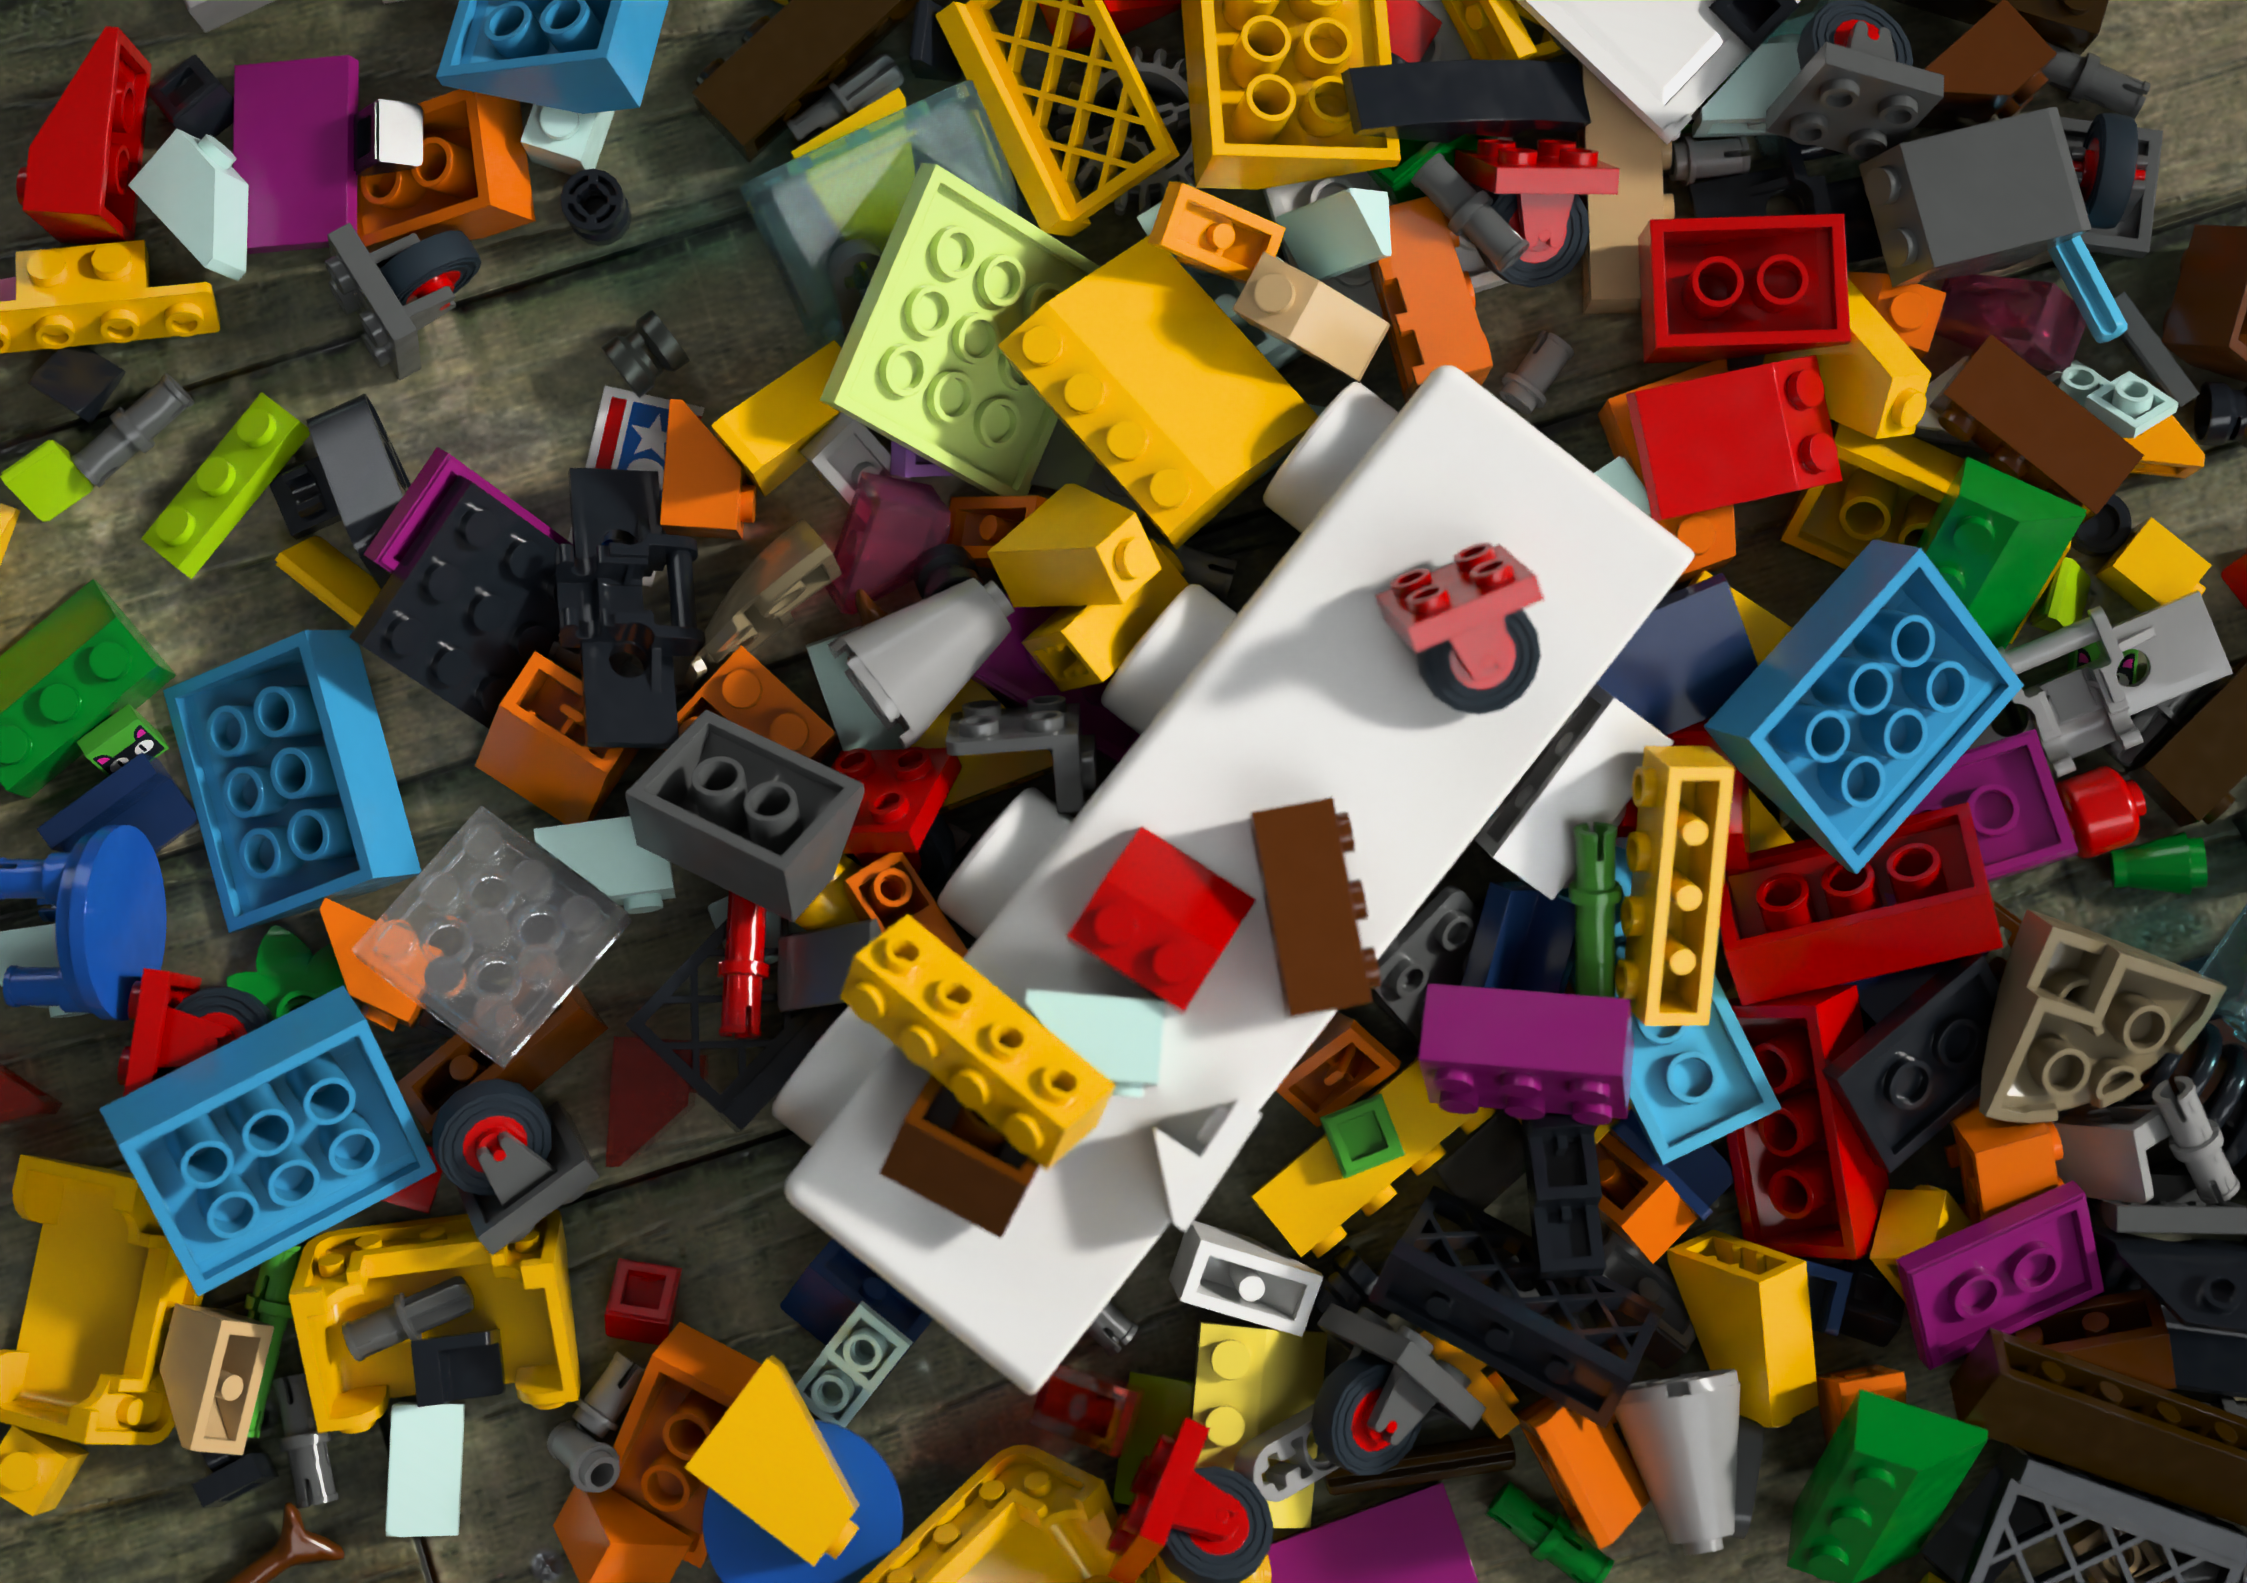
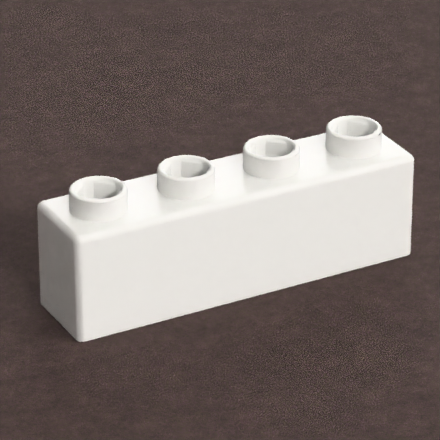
(1235, 719)

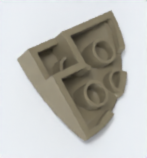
(763, 599)
(2083, 1020)

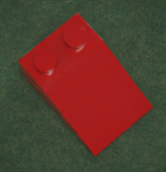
(91, 148)
(1742, 286)
(1734, 437)

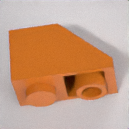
(892, 890)

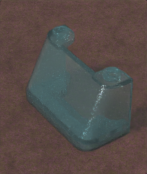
(860, 187)

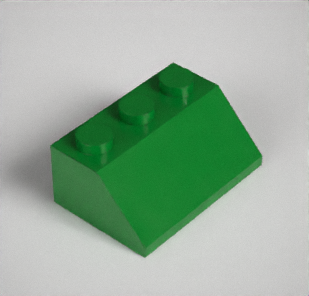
(1998, 544)
(68, 681)
(1879, 1488)

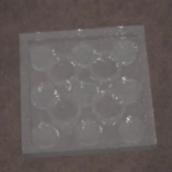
(492, 936)

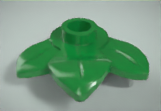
(288, 973)

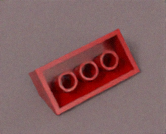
(1813, 925)
(1803, 1169)

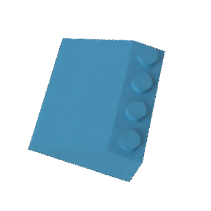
(554, 51)
(1866, 702)
(291, 779)
(269, 1139)

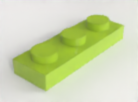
(226, 485)

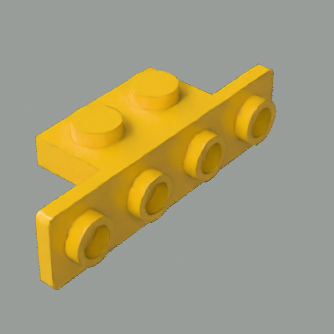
(98, 298)

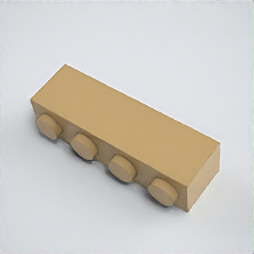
(1617, 221)

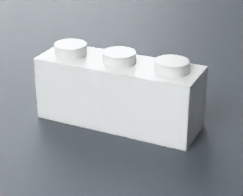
(1573, 781)

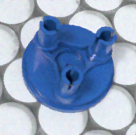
(106, 917)
(750, 1554)

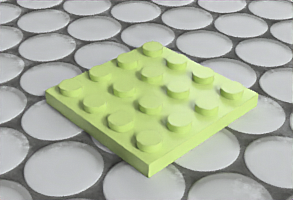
(929, 331)

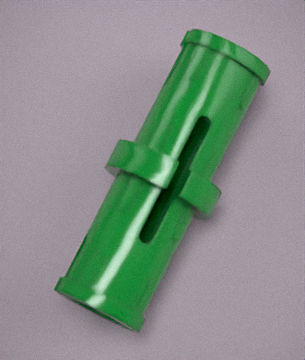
(1548, 1536)

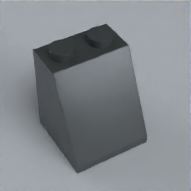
(1975, 198)

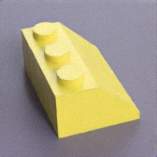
(1249, 1383)

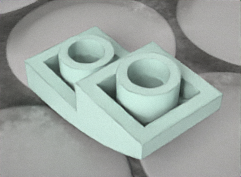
(2124, 405)
(850, 714)
(852, 1366)

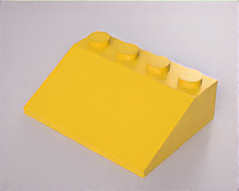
(1273, 93)
(1159, 387)

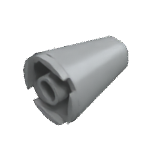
(924, 654)
(1687, 1452)

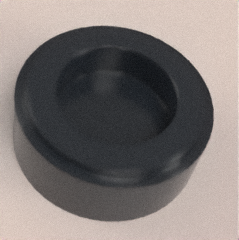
(2105, 530)

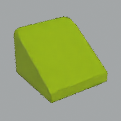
(47, 480)
(2063, 598)

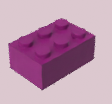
(1527, 1053)

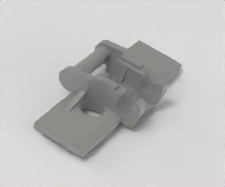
(2088, 703)

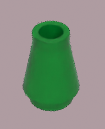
(2161, 865)

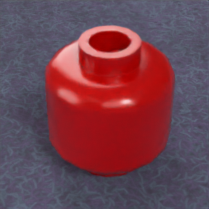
(2101, 810)

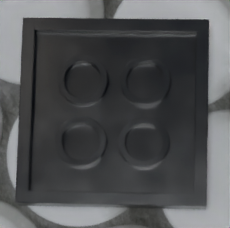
(467, 602)

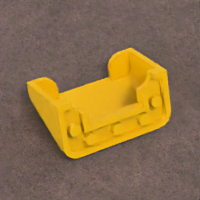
(361, 1270)
(92, 1309)
(1012, 1523)

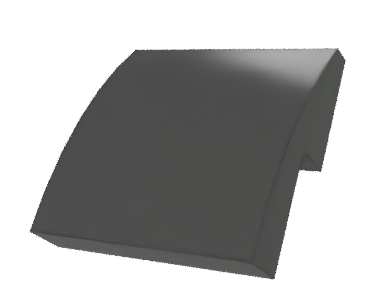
(2173, 1209)

